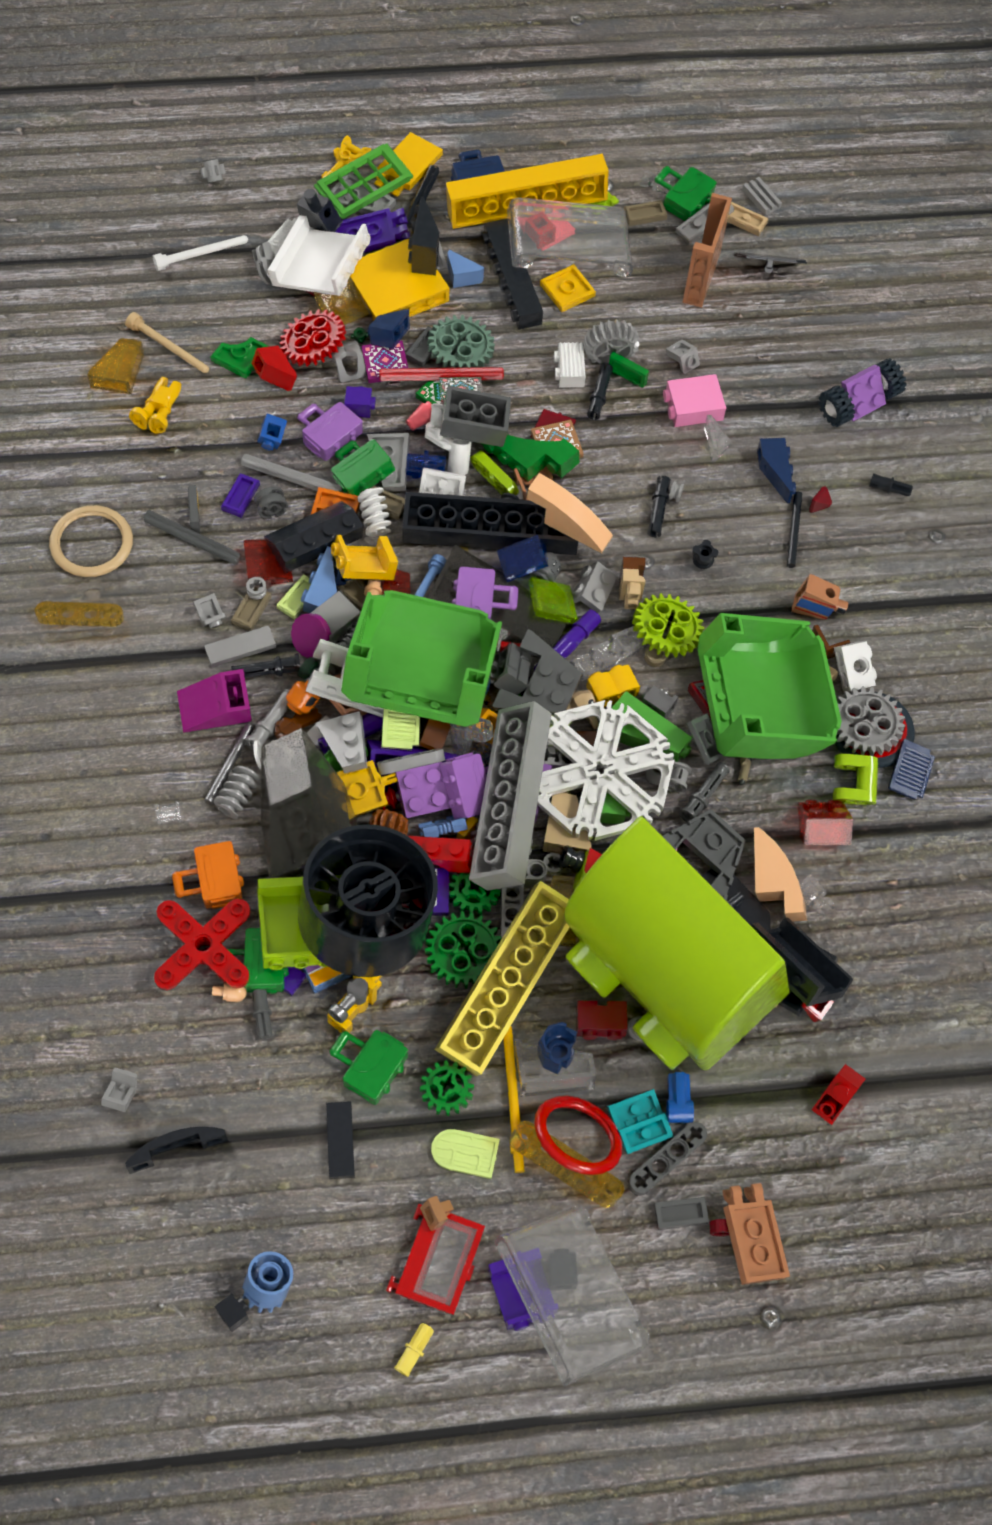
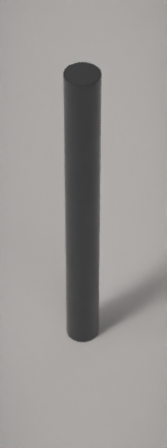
(794, 530)

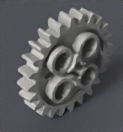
(868, 721)

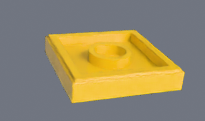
(567, 288)

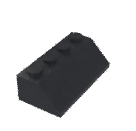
(310, 536)

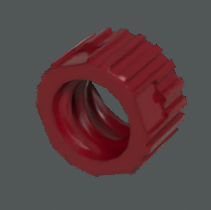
(719, 1228)

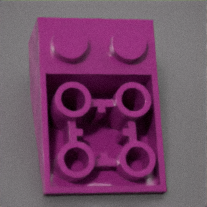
(215, 702)

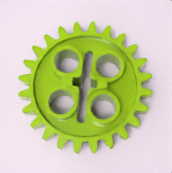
(651, 620)

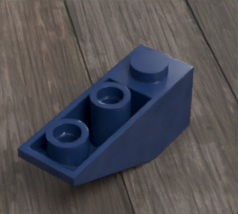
(774, 463)

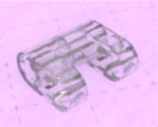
(466, 739)

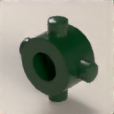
(359, 335)

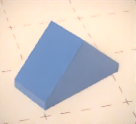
(463, 271)

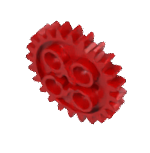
(313, 337)

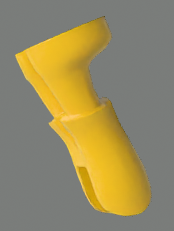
(160, 402)

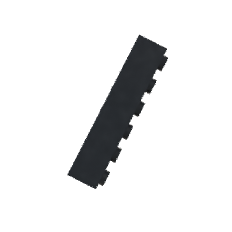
(513, 280)

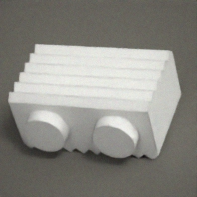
(570, 364)

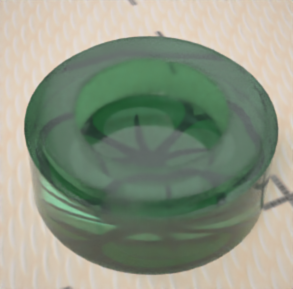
(307, 667)

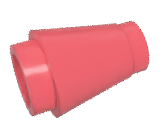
(420, 416)

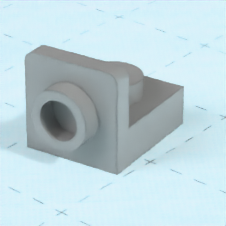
(684, 354)

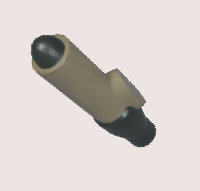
(744, 770)

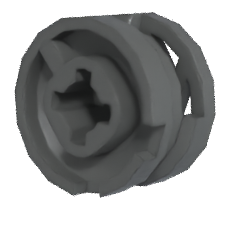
(270, 502)

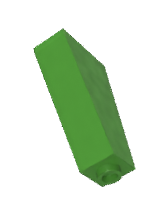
(632, 737)

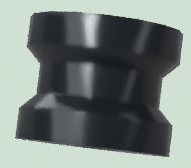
(571, 859)

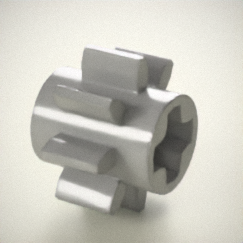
(212, 171)

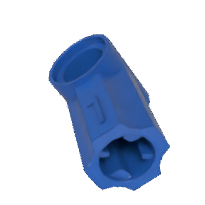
(679, 1103)

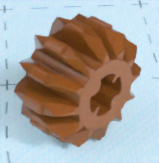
(390, 819)

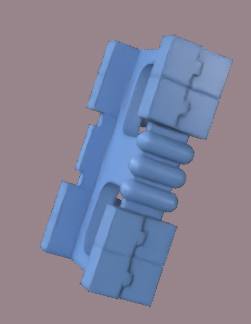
(442, 826)

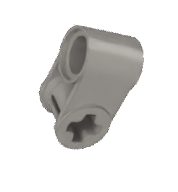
(654, 777)

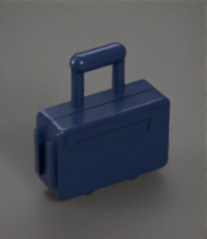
(475, 167)

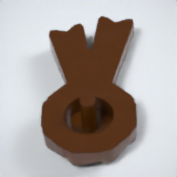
(289, 725)

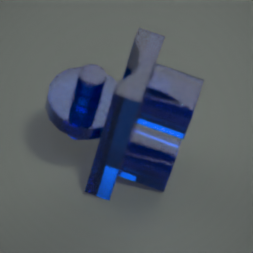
(417, 462)

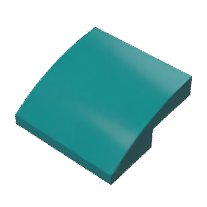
(640, 1121)

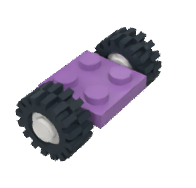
(862, 393)

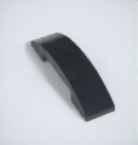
(143, 1159)

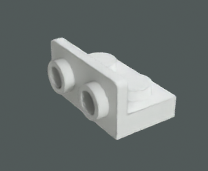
(442, 482)

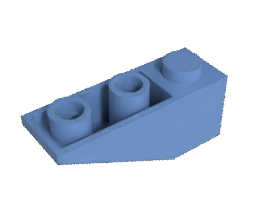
(322, 583)

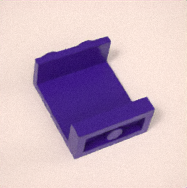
(508, 1297)

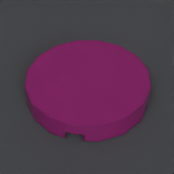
(307, 632)

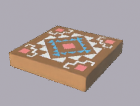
(557, 432)

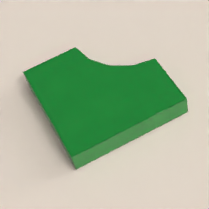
(237, 357)

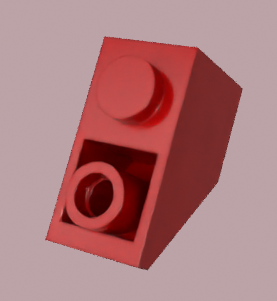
(274, 367)
(838, 1094)

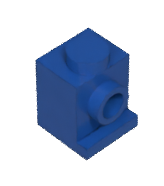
(274, 426)

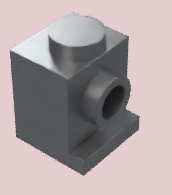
(659, 701)

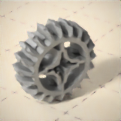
(610, 338)

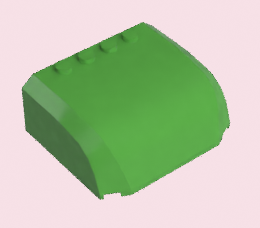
(421, 657)
(767, 687)

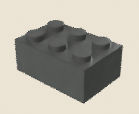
(475, 416)

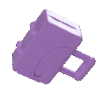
(329, 430)
(476, 589)
(465, 784)

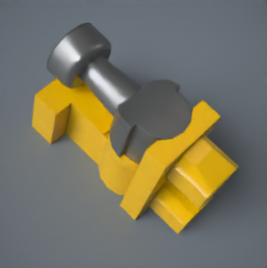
(359, 994)

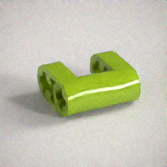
(865, 780)

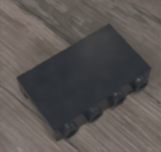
(810, 971)

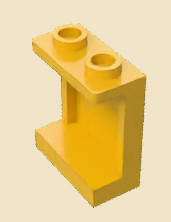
(365, 561)

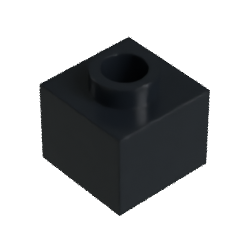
(232, 1311)

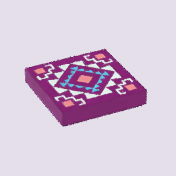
(382, 357)

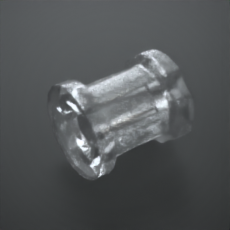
(168, 813)

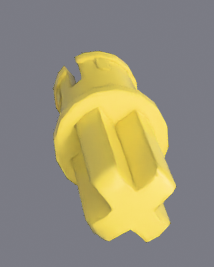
(414, 1349)

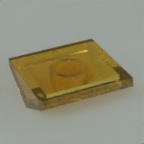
(346, 305)

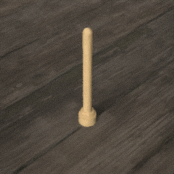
(136, 322)

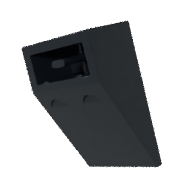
(424, 242)

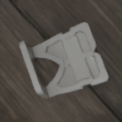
(349, 349)

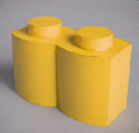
(613, 684)

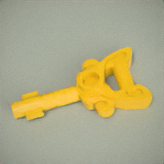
(343, 155)

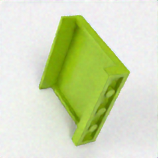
(279, 924)

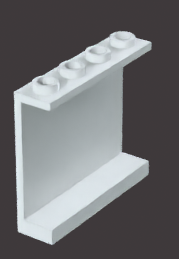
(317, 258)

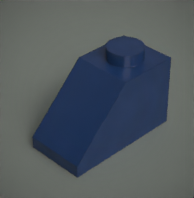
(389, 328)

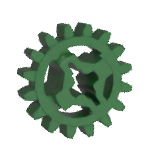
(472, 899)
(438, 1083)

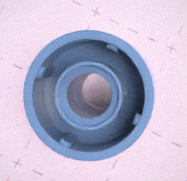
(267, 1281)

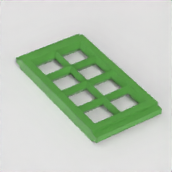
(394, 162)

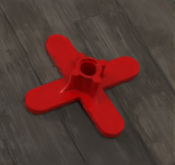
(194, 936)

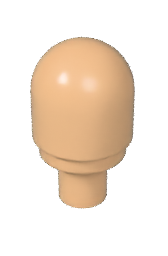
(229, 994)

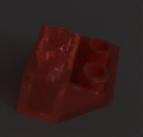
(824, 823)

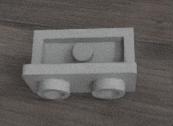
(594, 586)

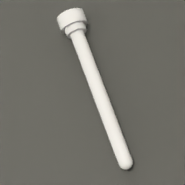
(163, 261)

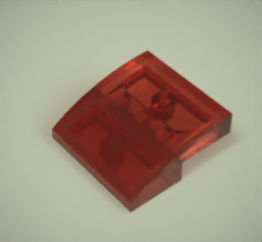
(262, 562)

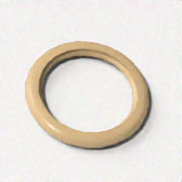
(68, 518)

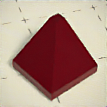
(821, 500)

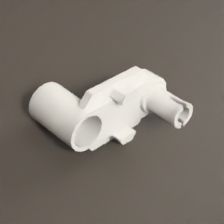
(458, 449)

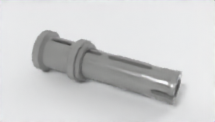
(265, 727)

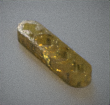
(79, 614)

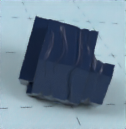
(556, 1047)

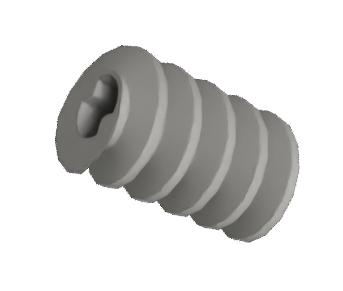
(234, 791)

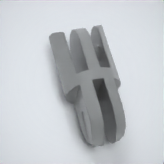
(263, 258)

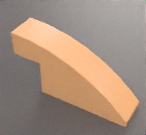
(568, 514)
(776, 877)

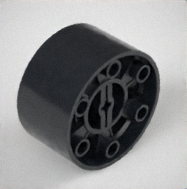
(366, 900)

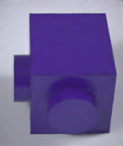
(360, 400)

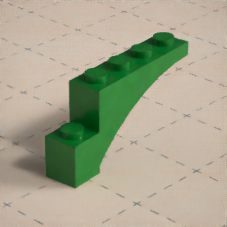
(534, 455)

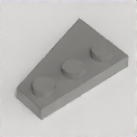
(346, 740)

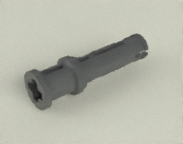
(699, 800)

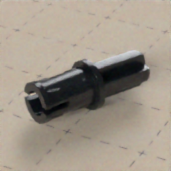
(888, 484)

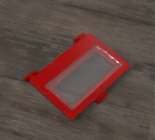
(439, 1263)

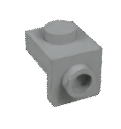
(209, 611)
(120, 1090)

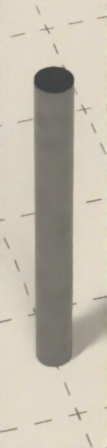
(228, 765)

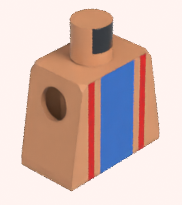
(818, 598)

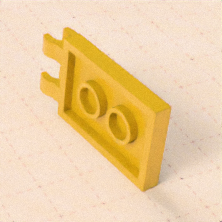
(416, 155)

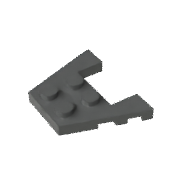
(551, 682)
(713, 843)

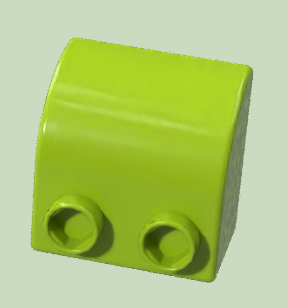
(673, 947)

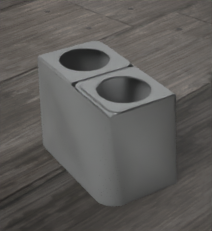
(339, 615)

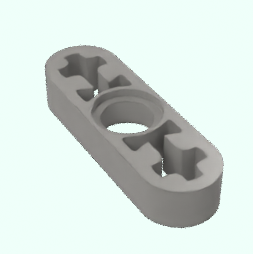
(411, 761)

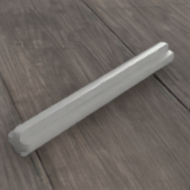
(287, 473)

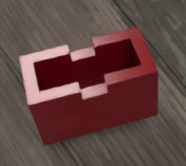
(601, 1021)

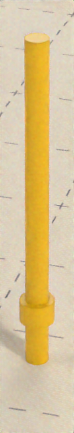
(513, 1095)

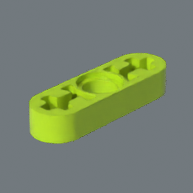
(493, 474)

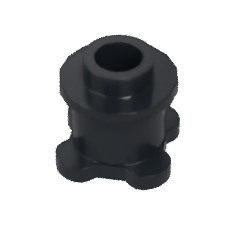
(704, 555)

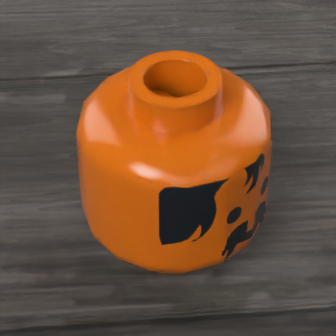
(300, 700)

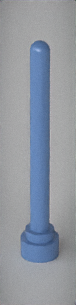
(435, 567)

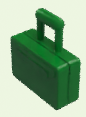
(688, 194)
(361, 468)
(259, 978)
(374, 1065)

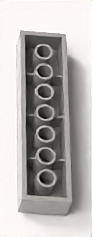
(510, 796)

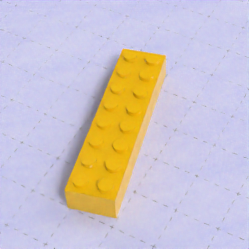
(488, 196)

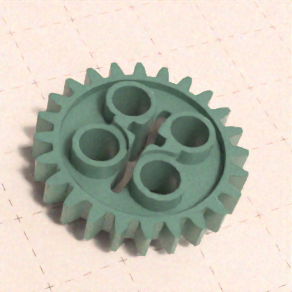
(450, 334)

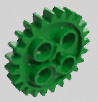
(445, 960)

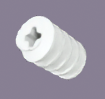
(373, 513)

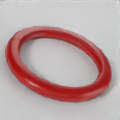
(561, 1157)

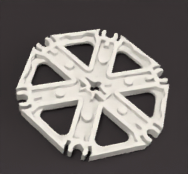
(604, 754)

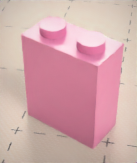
(694, 399)

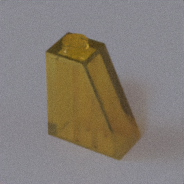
(118, 367)

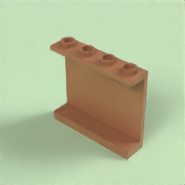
(706, 254)

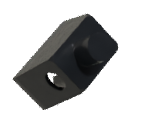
(319, 211)

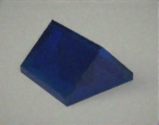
(523, 558)

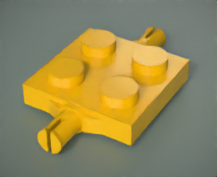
(366, 788)

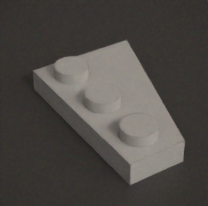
(361, 191)
(397, 448)

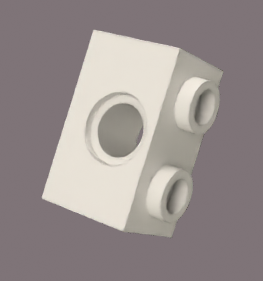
(846, 657)

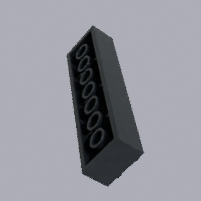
(478, 522)

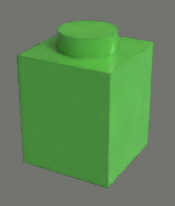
(613, 811)

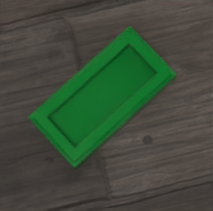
(628, 370)

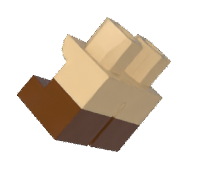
(631, 581)

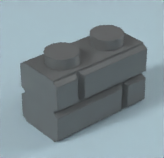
(513, 669)

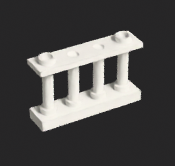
(330, 686)

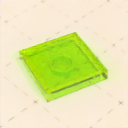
(552, 600)

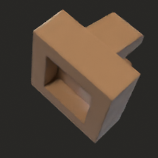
(436, 1212)

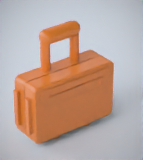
(216, 874)

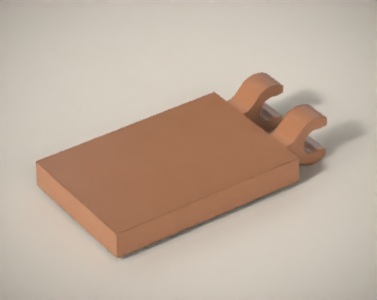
(754, 1235)

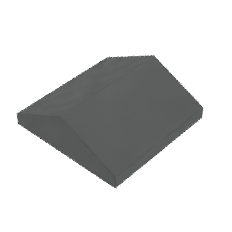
(703, 736)

